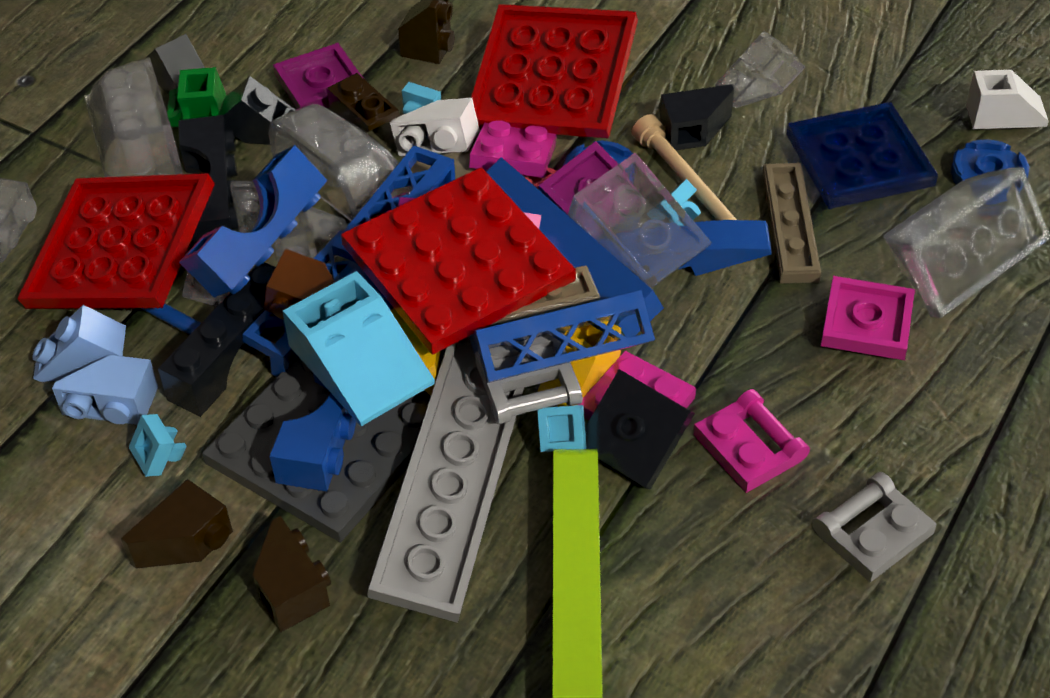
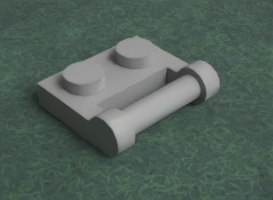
(505, 356)
(882, 538)

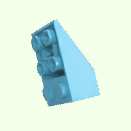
(356, 348)

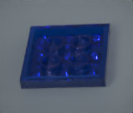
(861, 155)

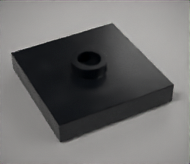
(636, 428)

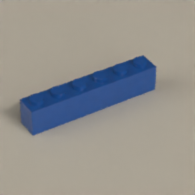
(577, 245)

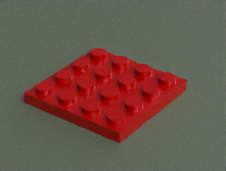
(554, 68)
(117, 242)
(457, 259)

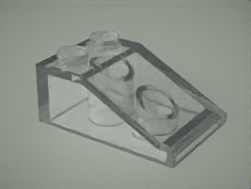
(638, 221)

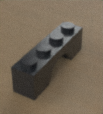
(207, 149)
(201, 364)

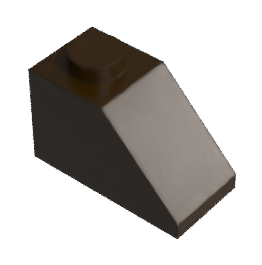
(179, 529)

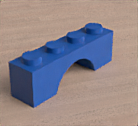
(226, 256)
(312, 446)

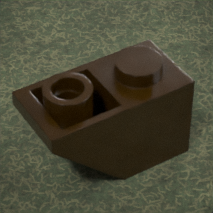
(427, 31)
(360, 103)
(287, 579)

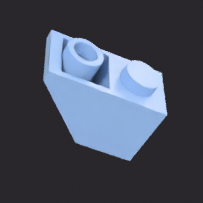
(77, 343)
(108, 390)

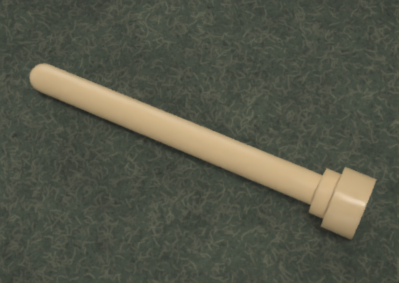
(651, 134)

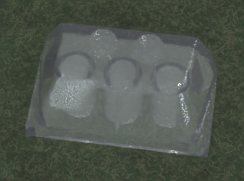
(132, 123)
(341, 153)
(968, 237)

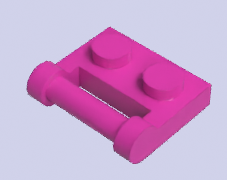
(741, 450)

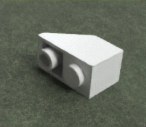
(1003, 101)
(437, 127)

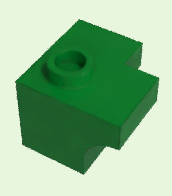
(197, 95)

